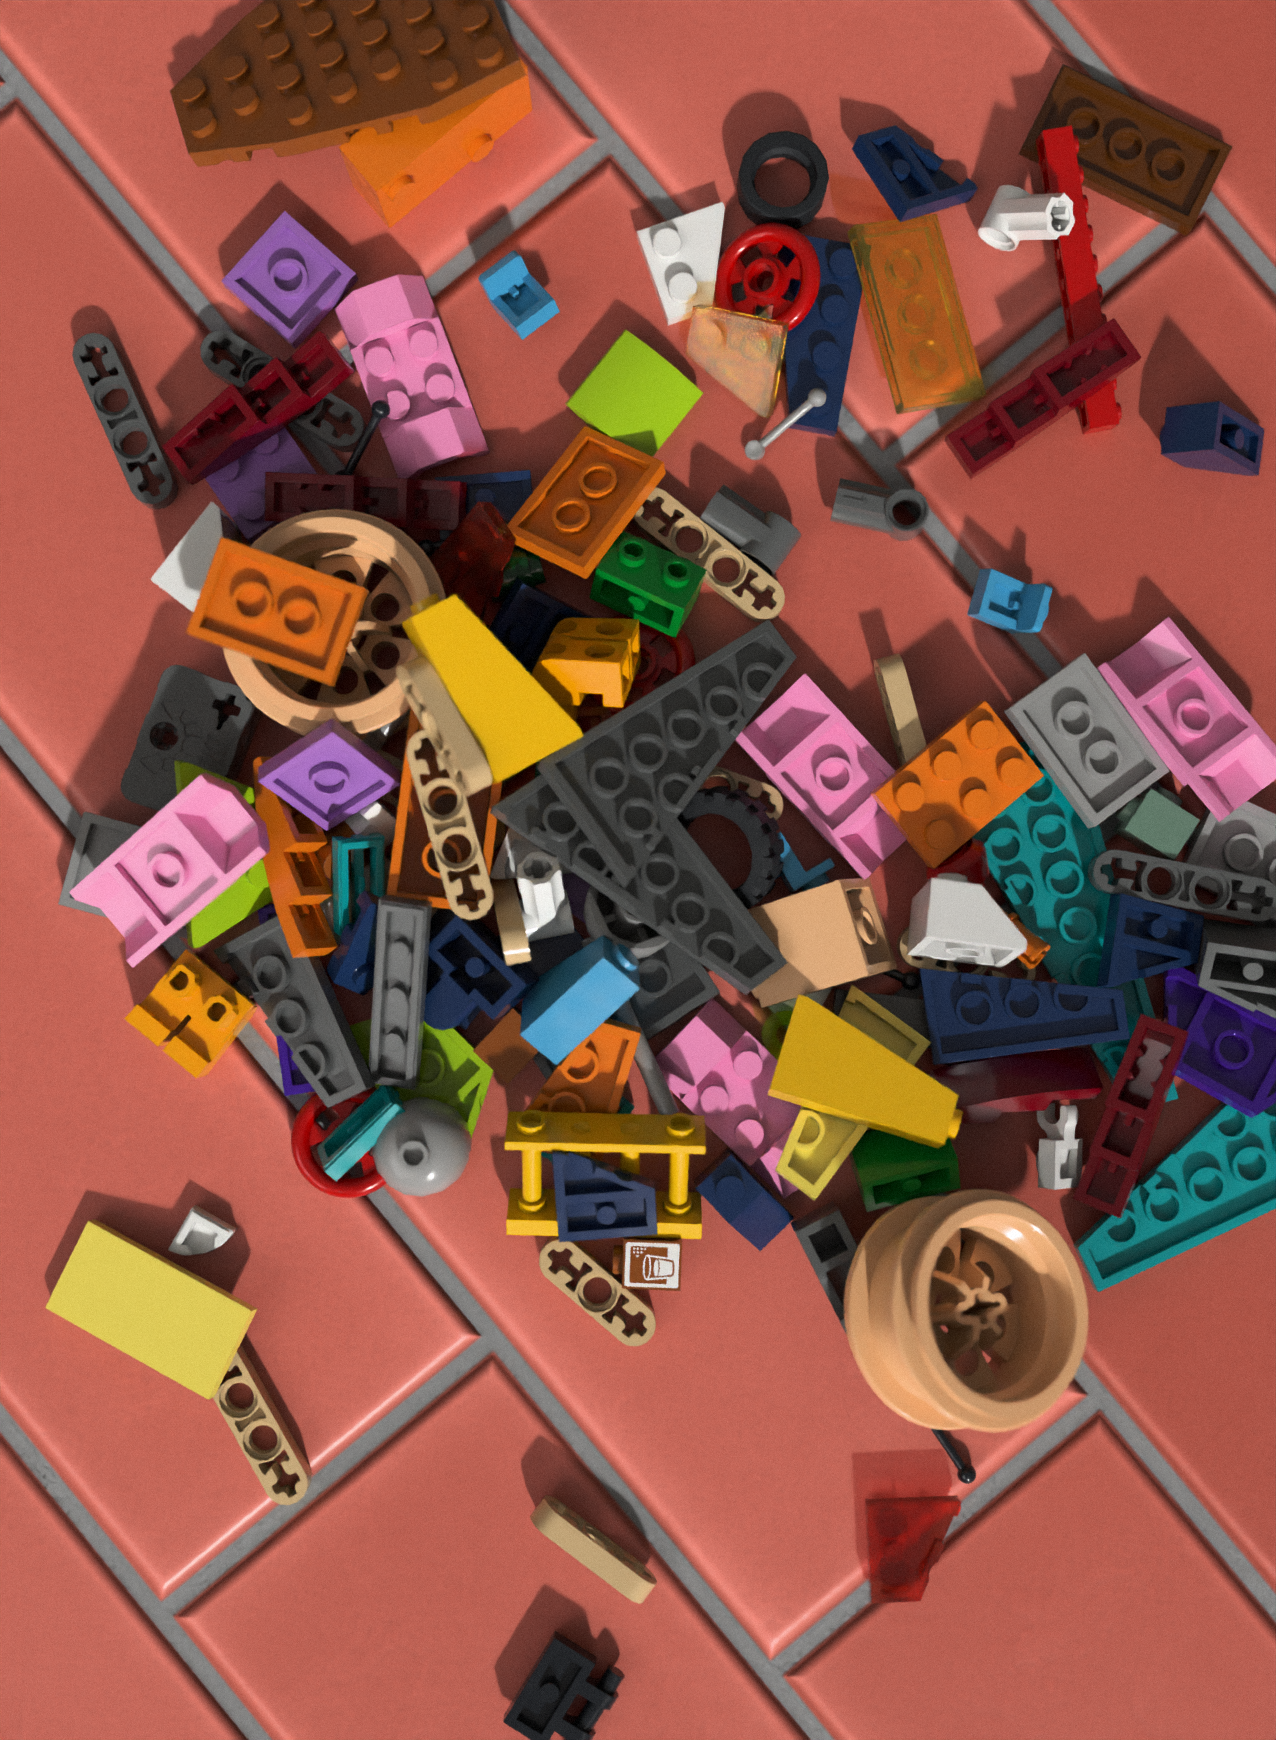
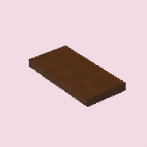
(1132, 150)

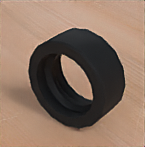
(789, 146)

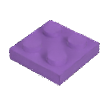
(290, 279)
(242, 482)
(329, 775)

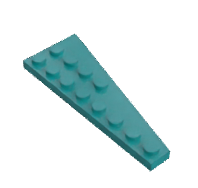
(1040, 864)

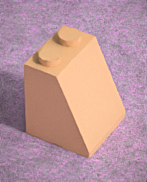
(826, 937)

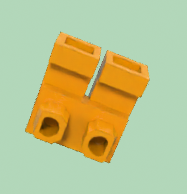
(589, 658)
(198, 993)

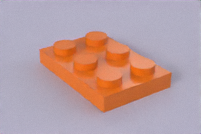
(585, 501)
(277, 611)
(957, 784)

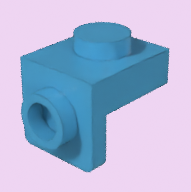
(517, 295)
(1009, 602)
(794, 874)

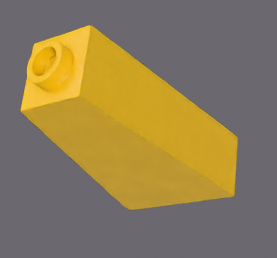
(492, 691)
(855, 1078)

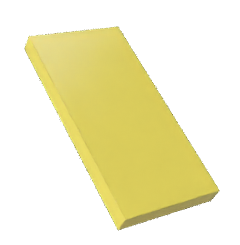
(151, 1308)

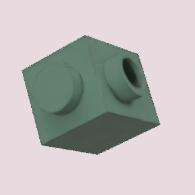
(1156, 823)

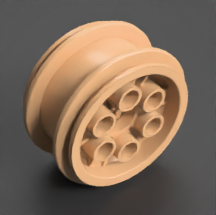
(344, 546)
(1027, 1328)

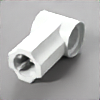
(1023, 216)
(543, 900)

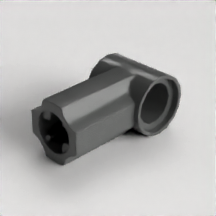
(872, 508)
(758, 535)

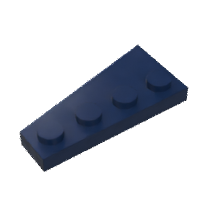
(821, 344)
(1007, 1016)

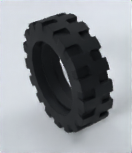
(757, 827)

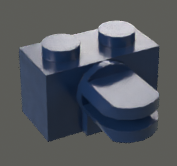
(472, 975)

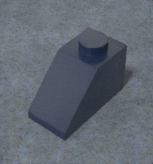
(1212, 439)
(742, 1200)

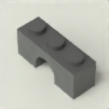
(829, 1250)

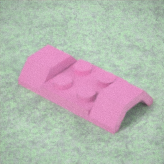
(412, 368)
(1192, 719)
(825, 773)
(176, 864)
(727, 1078)

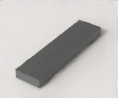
(399, 991)

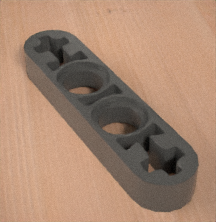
(242, 350)
(121, 423)
(1183, 885)

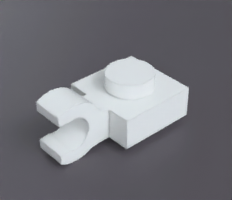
(1060, 1153)

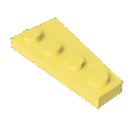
(823, 1141)

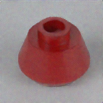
(967, 860)

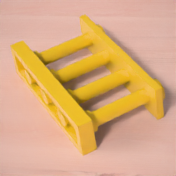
(534, 1209)

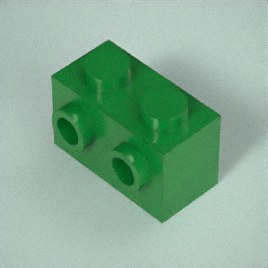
(647, 583)
(900, 1169)

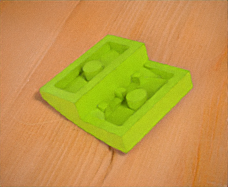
(634, 395)

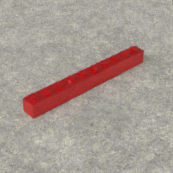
(1077, 265)

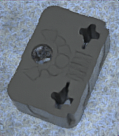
(204, 733)

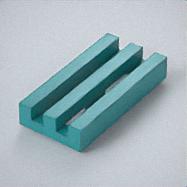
(340, 849)
(359, 1131)

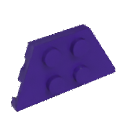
(1227, 1046)

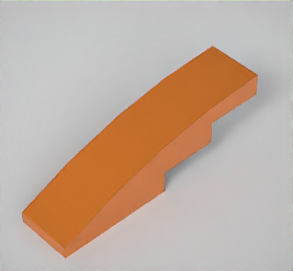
(295, 872)

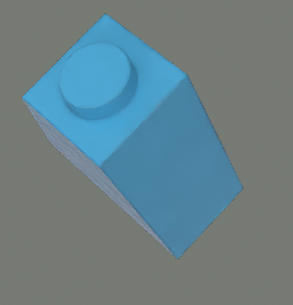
(578, 997)

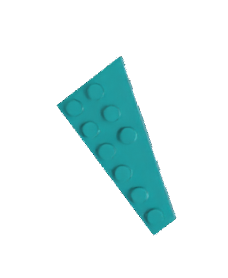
(1195, 1193)

